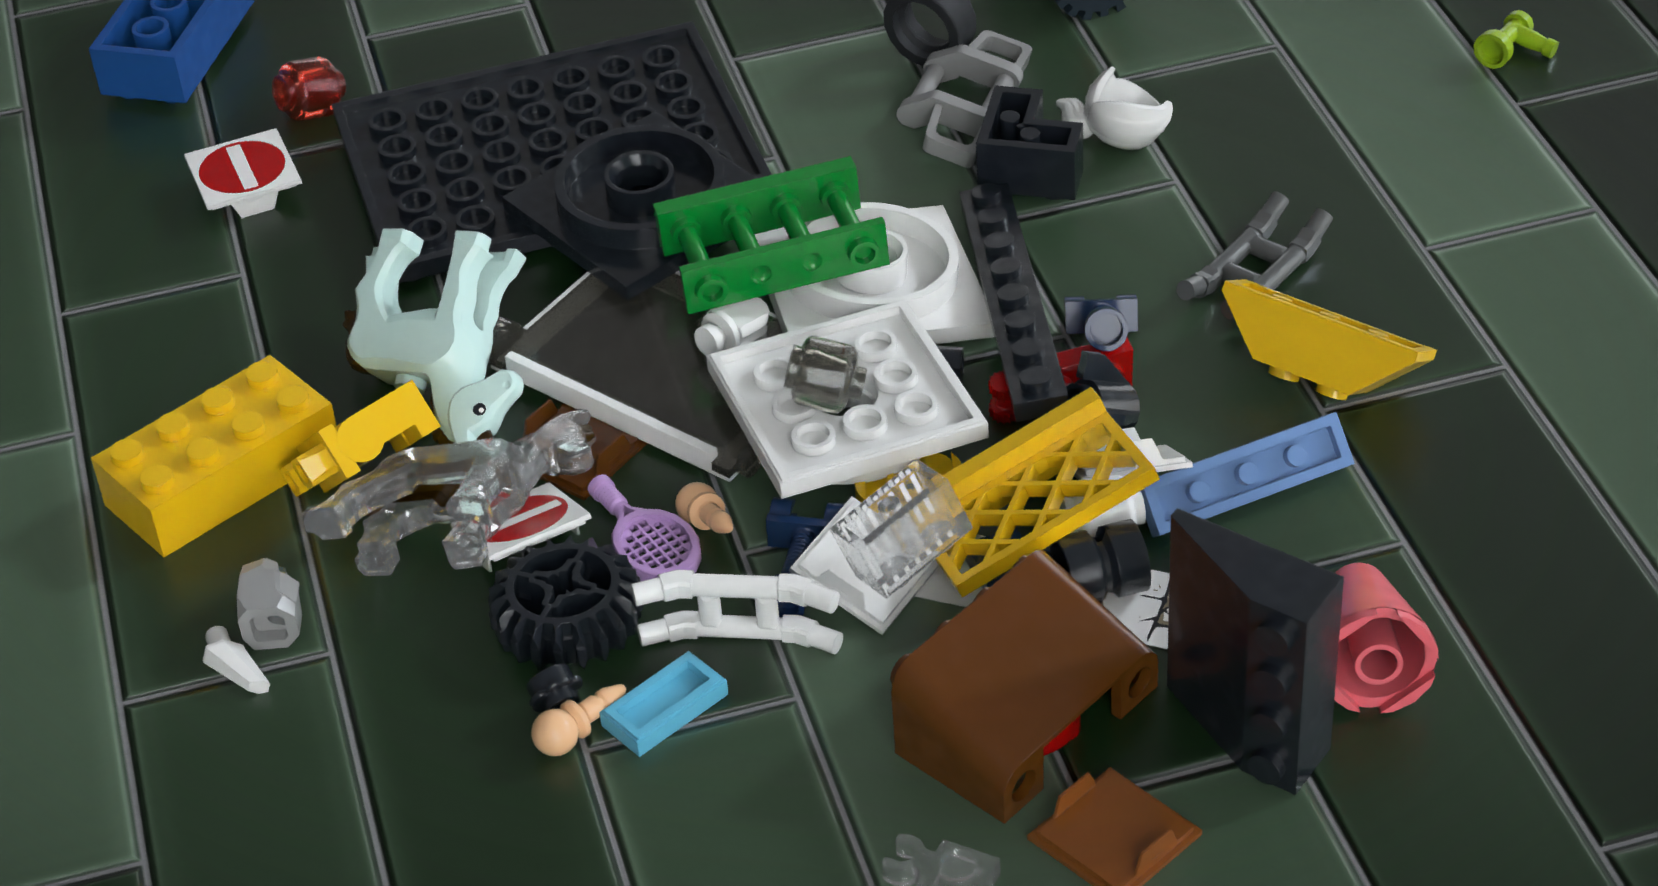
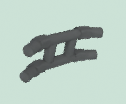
(1256, 243)

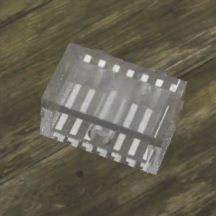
(901, 528)

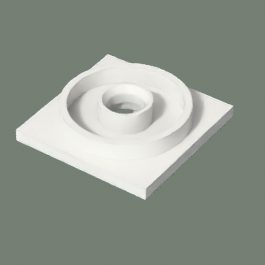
(924, 269)
(905, 411)

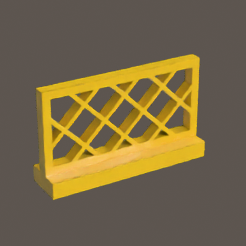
(1020, 470)

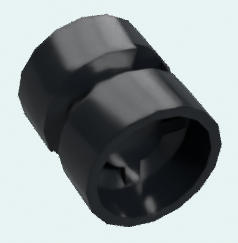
(1110, 561)

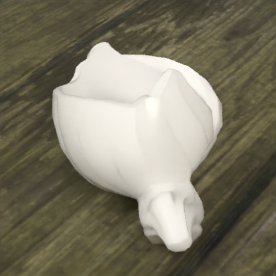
(1118, 112)

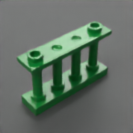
(761, 206)

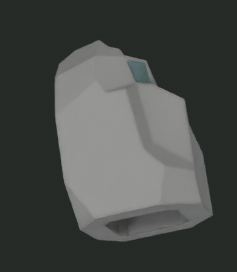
(268, 605)

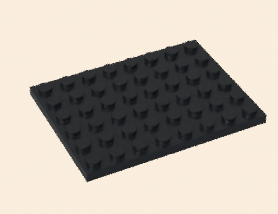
(455, 145)

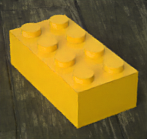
(210, 455)

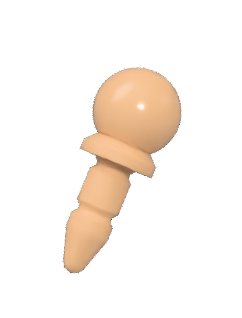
(703, 508)
(558, 730)

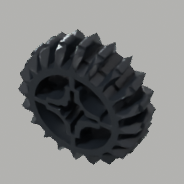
(564, 603)

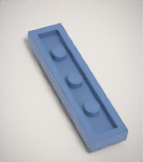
(1248, 472)

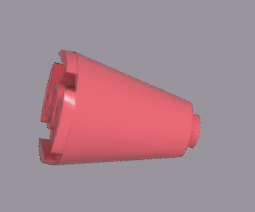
(1383, 645)

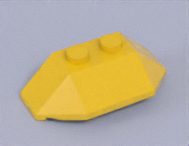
(1318, 343)

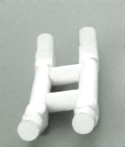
(711, 622)

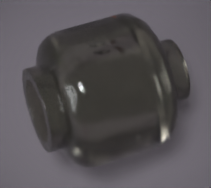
(824, 374)

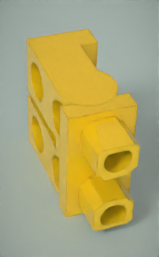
(341, 450)

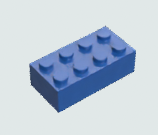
(162, 46)

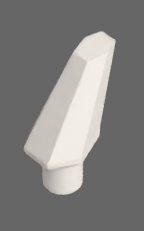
(233, 661)

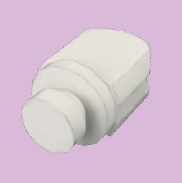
(732, 326)

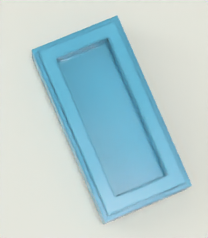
(664, 703)

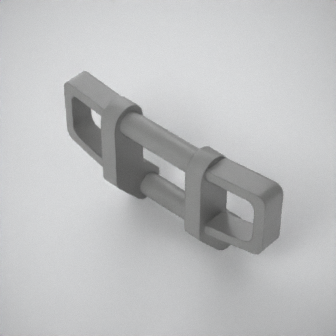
(936, 107)

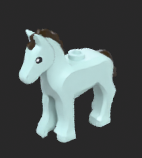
(441, 345)

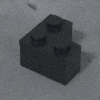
(1026, 150)

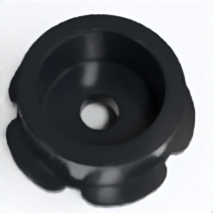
(553, 687)

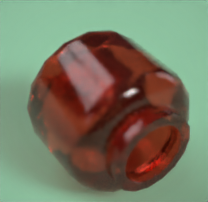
(308, 88)

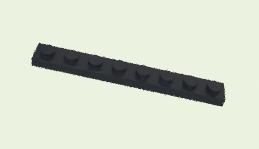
(1013, 302)

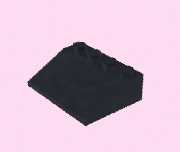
(1253, 648)

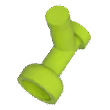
(1496, 47)

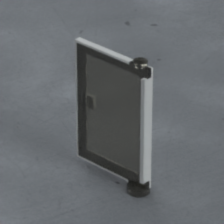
(631, 369)

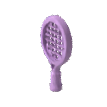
(631, 518)

